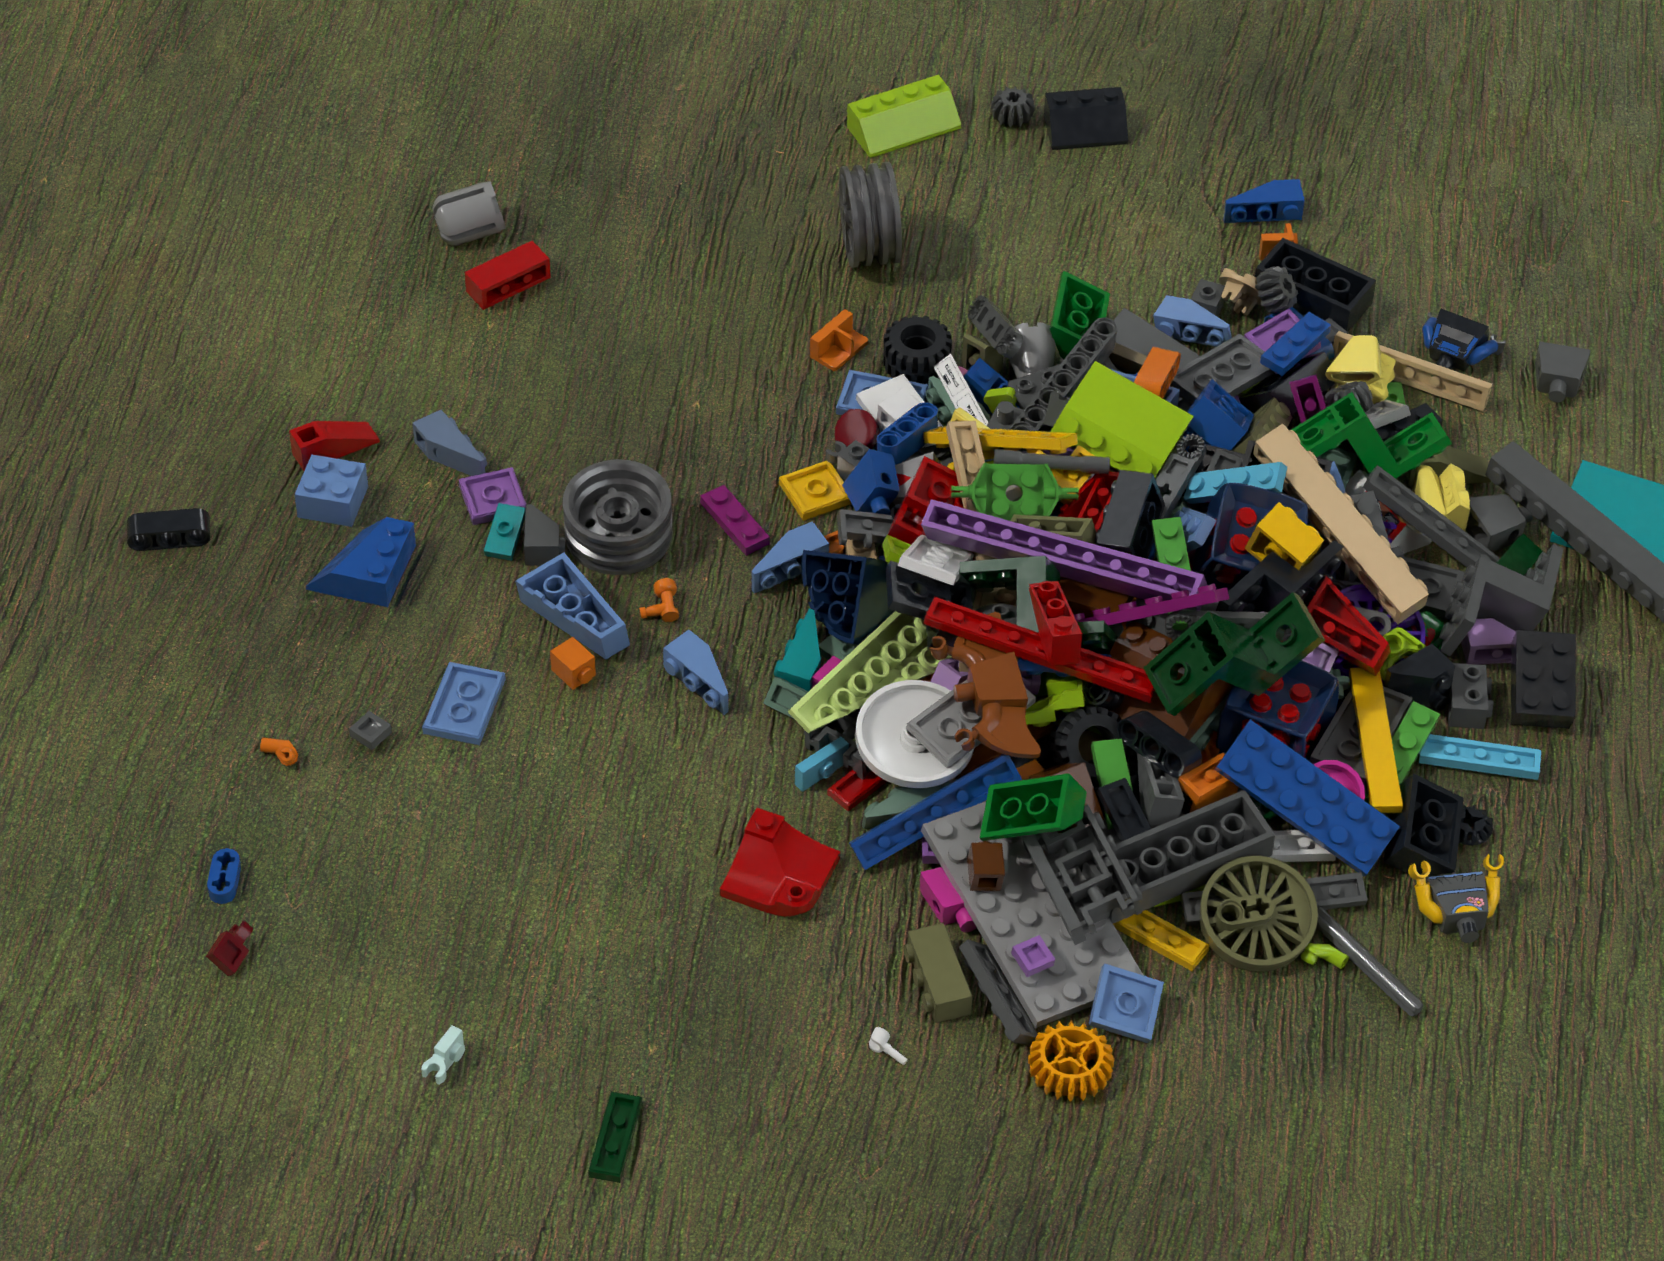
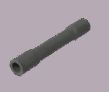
(1085, 464)

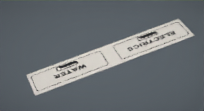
(958, 388)

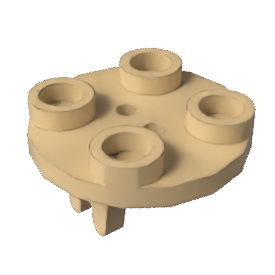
(1241, 290)

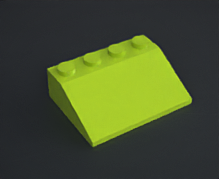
(1122, 421)

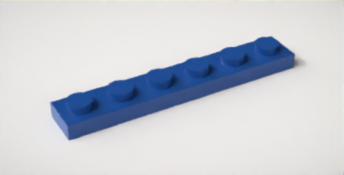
(907, 825)

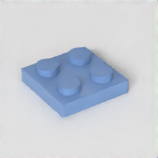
(1126, 1003)

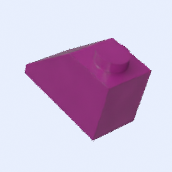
(1308, 397)

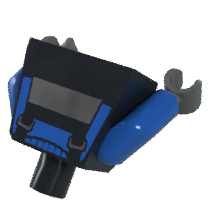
(1458, 340)

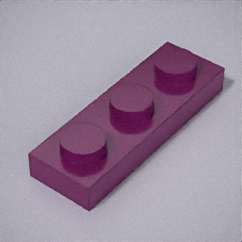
(734, 520)

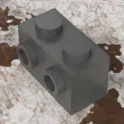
(1469, 697)

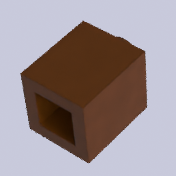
(986, 866)

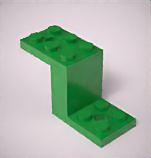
(1349, 421)

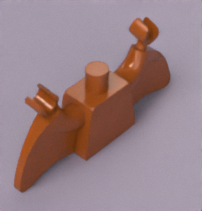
(996, 694)

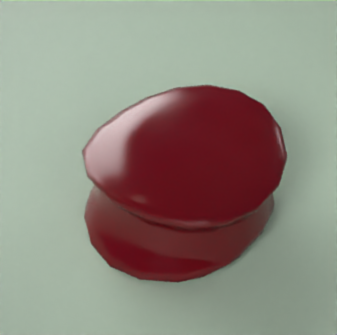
(859, 426)

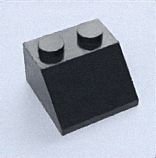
(1424, 677)

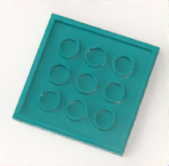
(1627, 501)

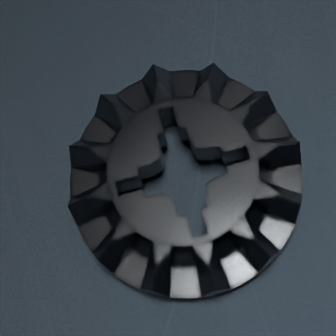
(1482, 826)

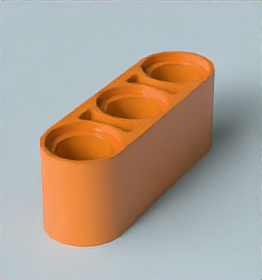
(1158, 371)

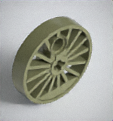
(1274, 916)

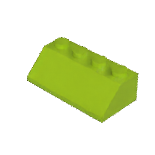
(903, 116)

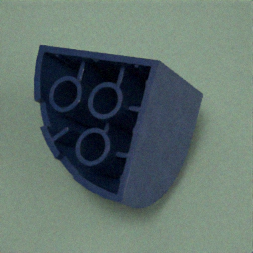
(846, 593)

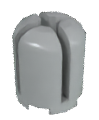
(468, 214)

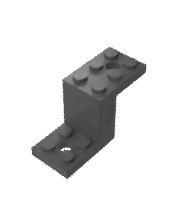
(1500, 594)

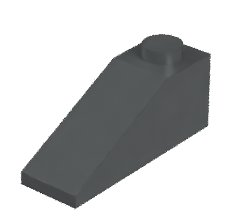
(1159, 793)

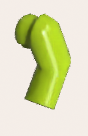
(1325, 952)

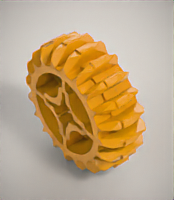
(1068, 1071)

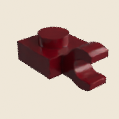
(229, 950)

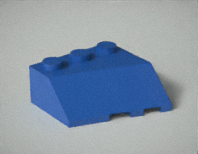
(369, 564)

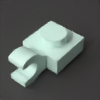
(446, 1051)

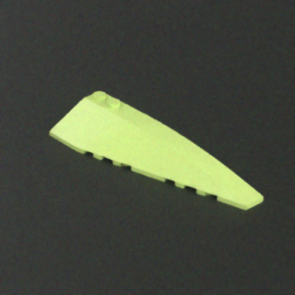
(886, 656)

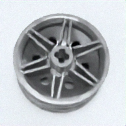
(870, 214)
(628, 525)

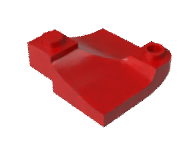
(930, 482)
(778, 867)

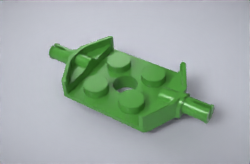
(1036, 483)

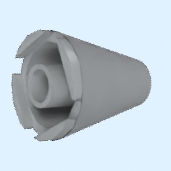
(1036, 350)

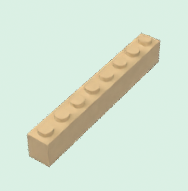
(1339, 520)

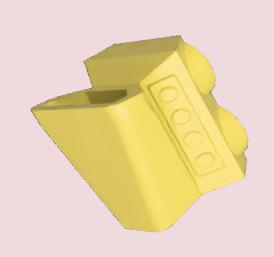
(1363, 362)
(1444, 492)

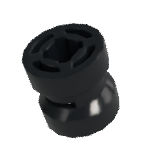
(1102, 696)

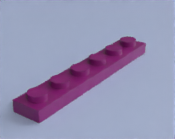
(1157, 606)

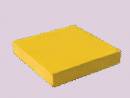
(815, 490)

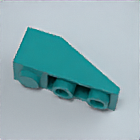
(801, 654)

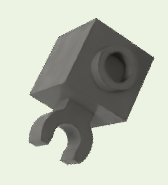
(846, 457)

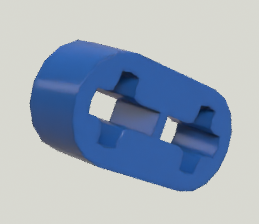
(218, 875)

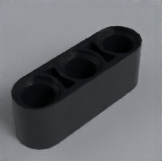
(168, 529)
(1159, 743)

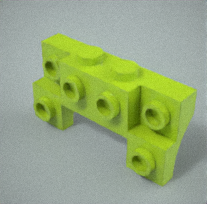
(1063, 695)

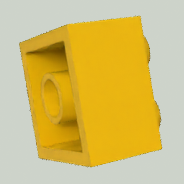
(1286, 536)

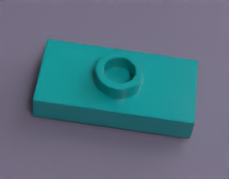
(505, 531)

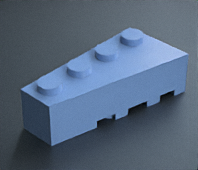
(572, 604)

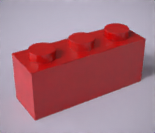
(507, 275)

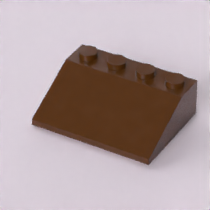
(1138, 647)

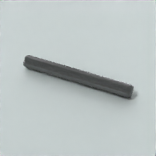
(1368, 964)

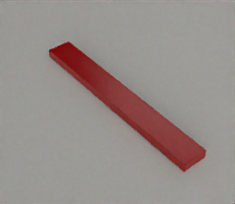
(1028, 646)

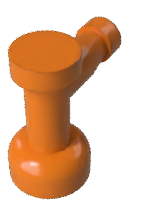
(663, 589)

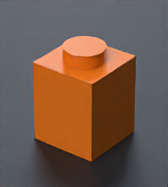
(573, 663)

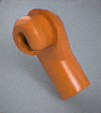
(282, 748)

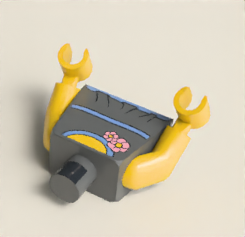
(1458, 900)

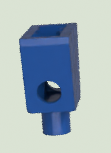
(873, 483)

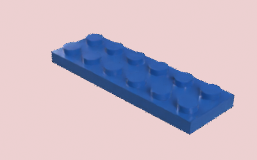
(1307, 798)

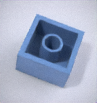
(331, 490)

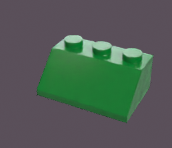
(1075, 311)
(1032, 807)

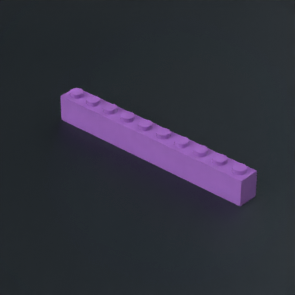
(1072, 557)

